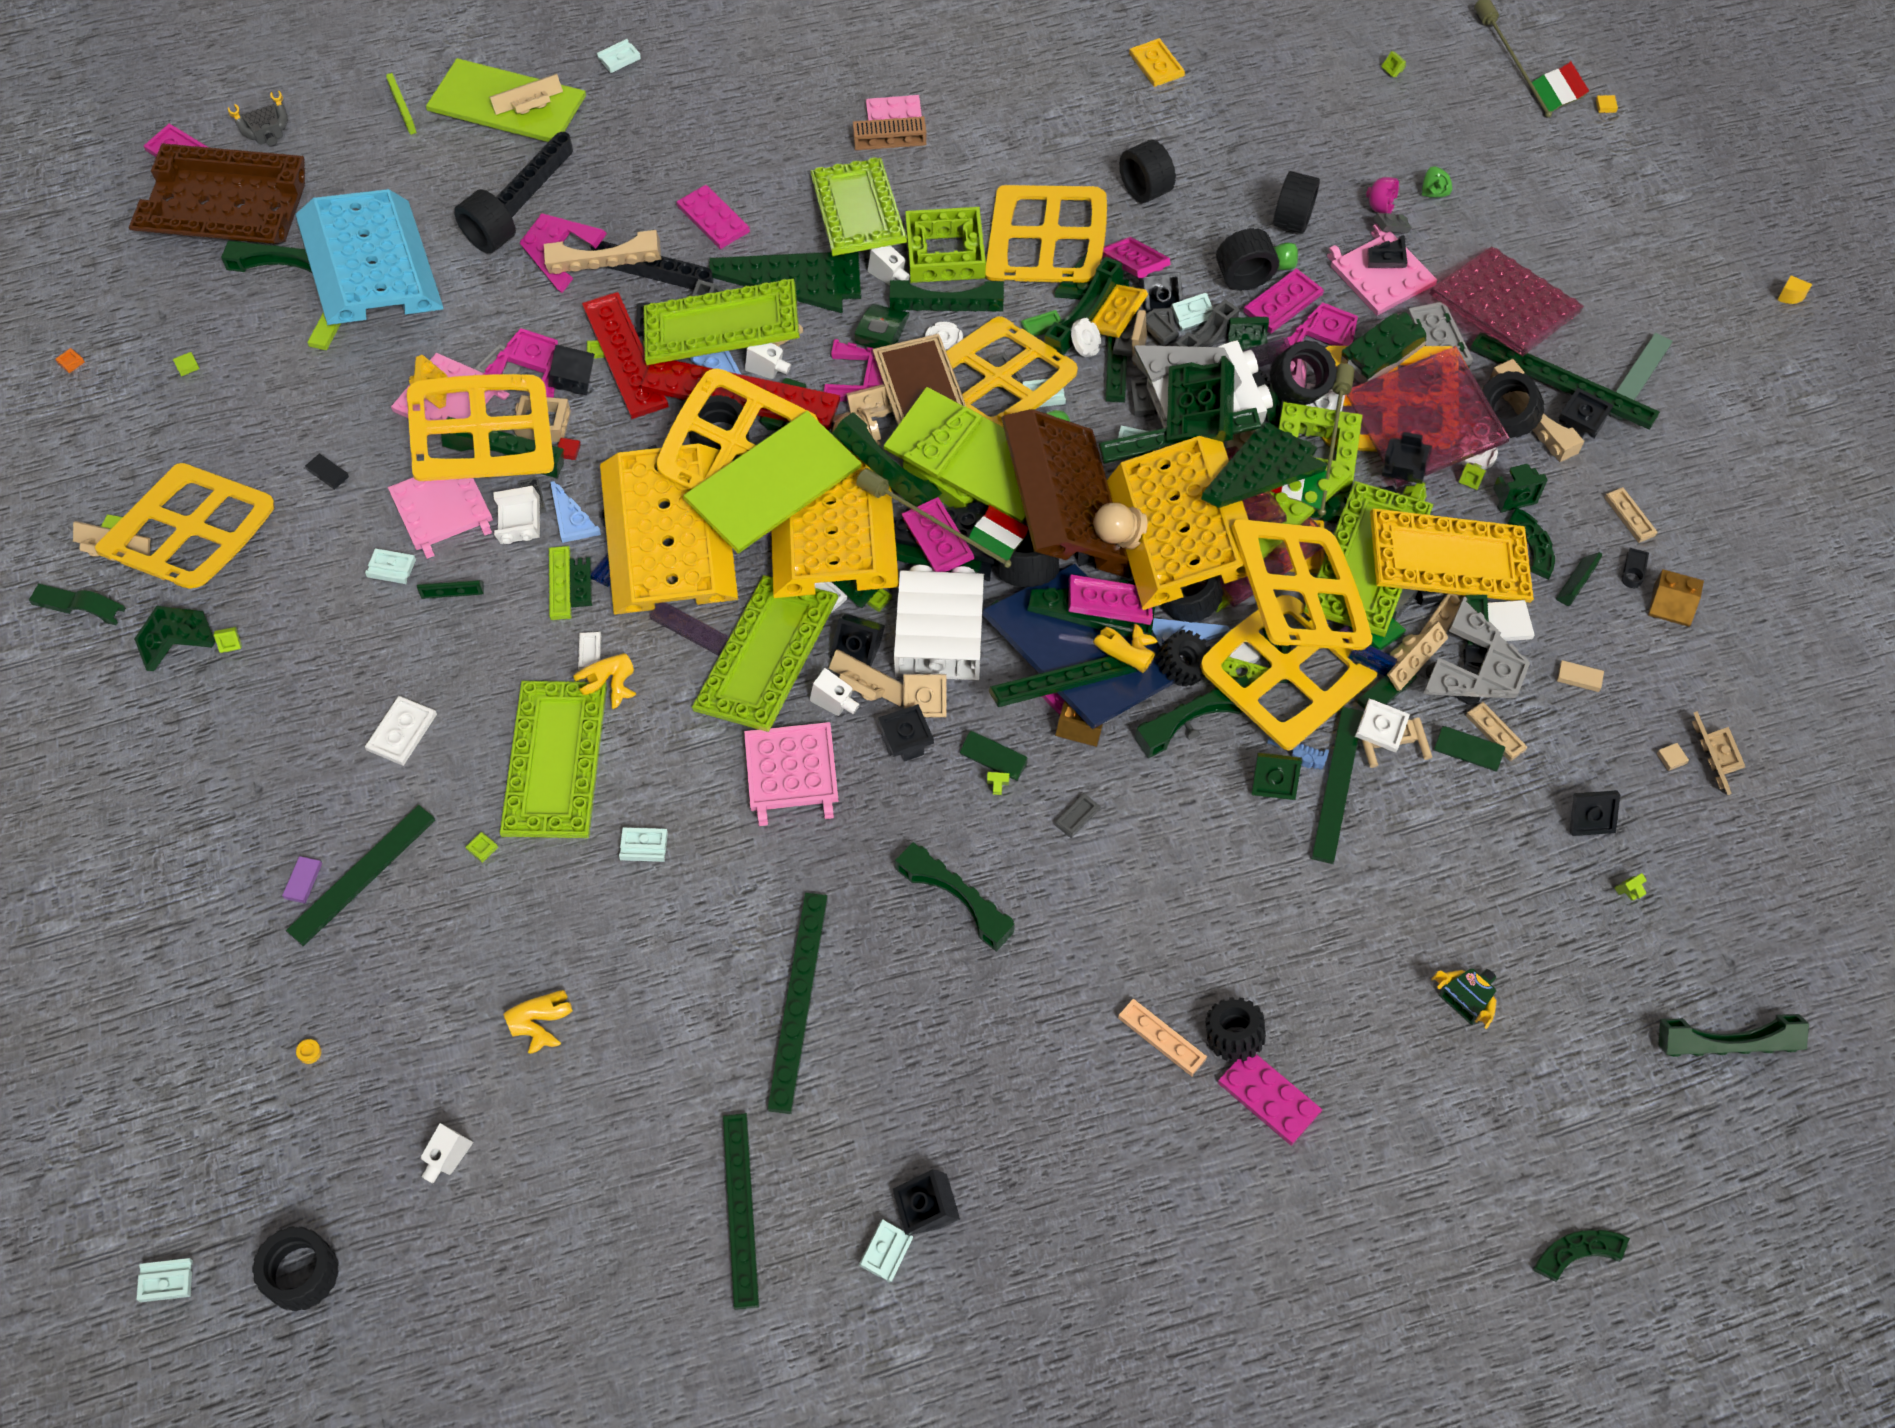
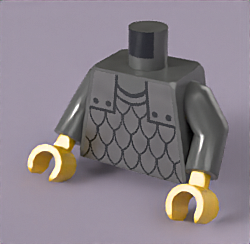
(263, 124)

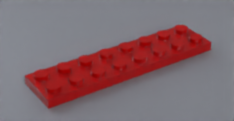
(623, 353)

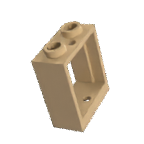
(557, 405)

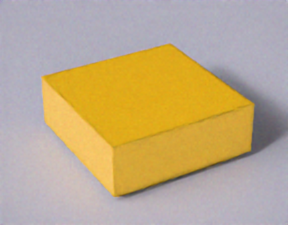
(1606, 104)

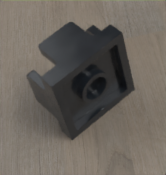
(1585, 413)
(1407, 458)
(906, 732)

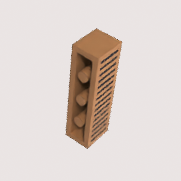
(889, 133)

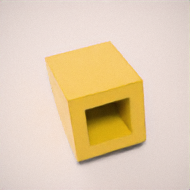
(1794, 291)

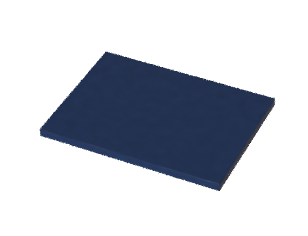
(1057, 644)

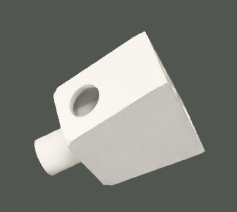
(887, 264)
(766, 360)
(833, 694)
(444, 1152)

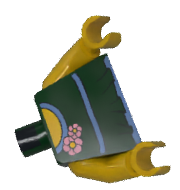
(1469, 994)

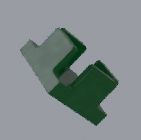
(1521, 492)

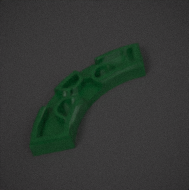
(1539, 543)
(1577, 1246)

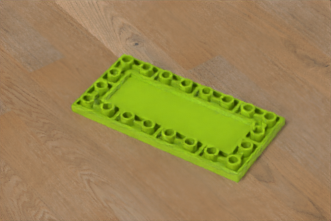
(467, 94)
(857, 206)
(720, 321)
(980, 466)
(772, 481)
(1356, 542)
(764, 656)
(553, 761)

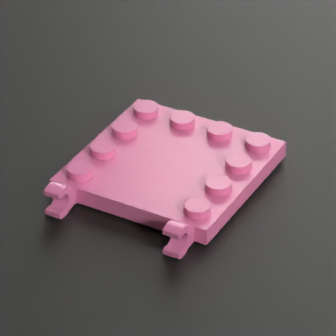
(1380, 287)
(456, 403)
(439, 509)
(791, 768)

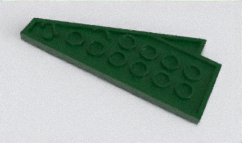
(818, 277)
(1263, 464)

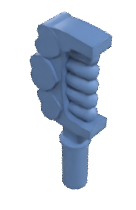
(1309, 756)

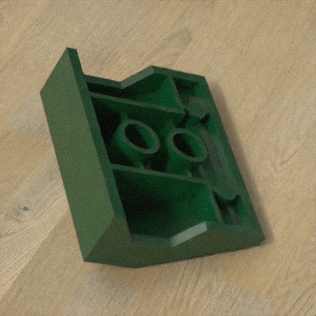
(1201, 401)

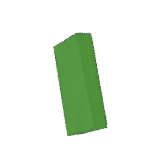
(1040, 324)

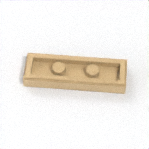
(1630, 515)
(1496, 730)

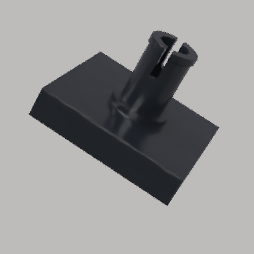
(1594, 813)

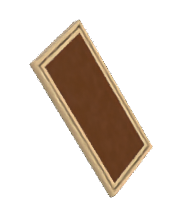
(912, 367)

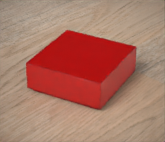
(571, 448)

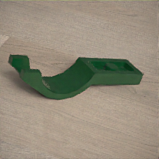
(84, 600)

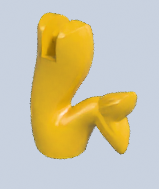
(1116, 646)
(597, 673)
(538, 1008)

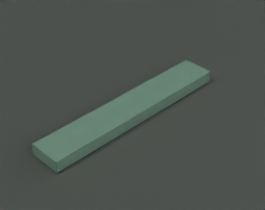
(1643, 367)

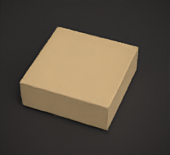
(1672, 756)

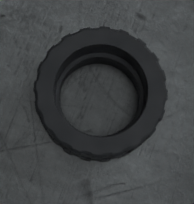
(1147, 171)
(1296, 202)
(484, 221)
(1247, 259)
(1322, 364)
(1516, 381)
(715, 410)
(1028, 567)
(1197, 606)
(274, 1251)

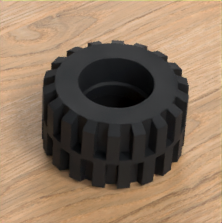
(1235, 1014)

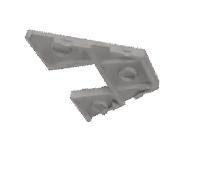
(1159, 358)
(1501, 669)

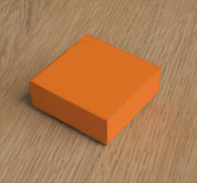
(69, 360)

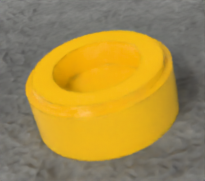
(308, 1051)

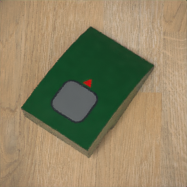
(880, 326)

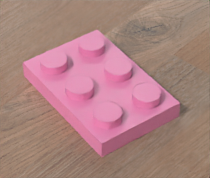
(893, 107)

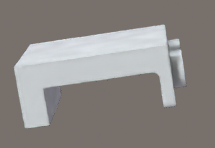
(517, 515)

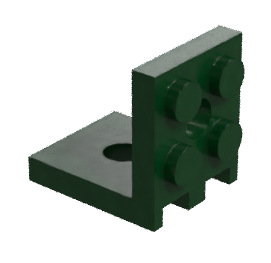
(170, 627)

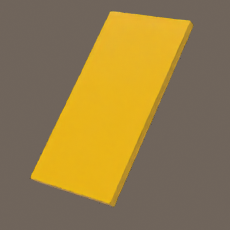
(1450, 555)

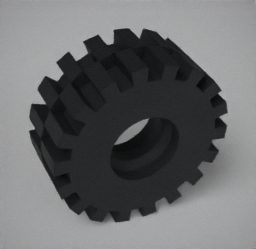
(1191, 648)

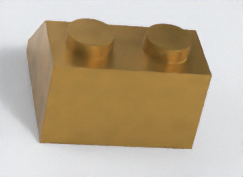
(1675, 597)
(1074, 728)

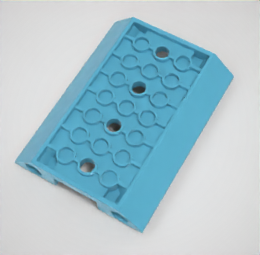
(341, 256)

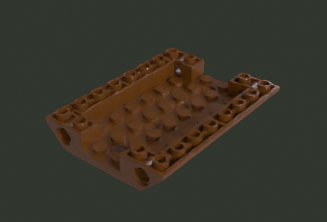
(224, 181)
(1061, 487)

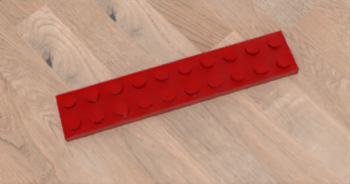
(680, 378)

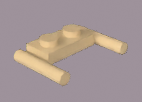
(1412, 732)

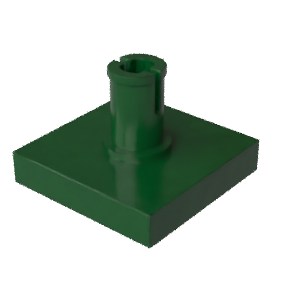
(1276, 776)

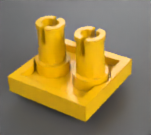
(427, 370)

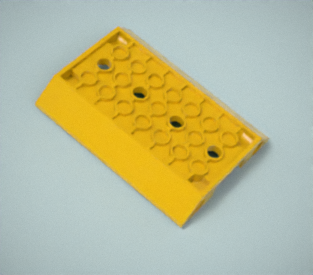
(639, 526)
(861, 544)
(1165, 553)

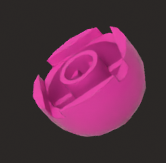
(1382, 194)

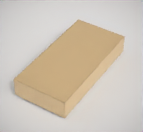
(1580, 676)

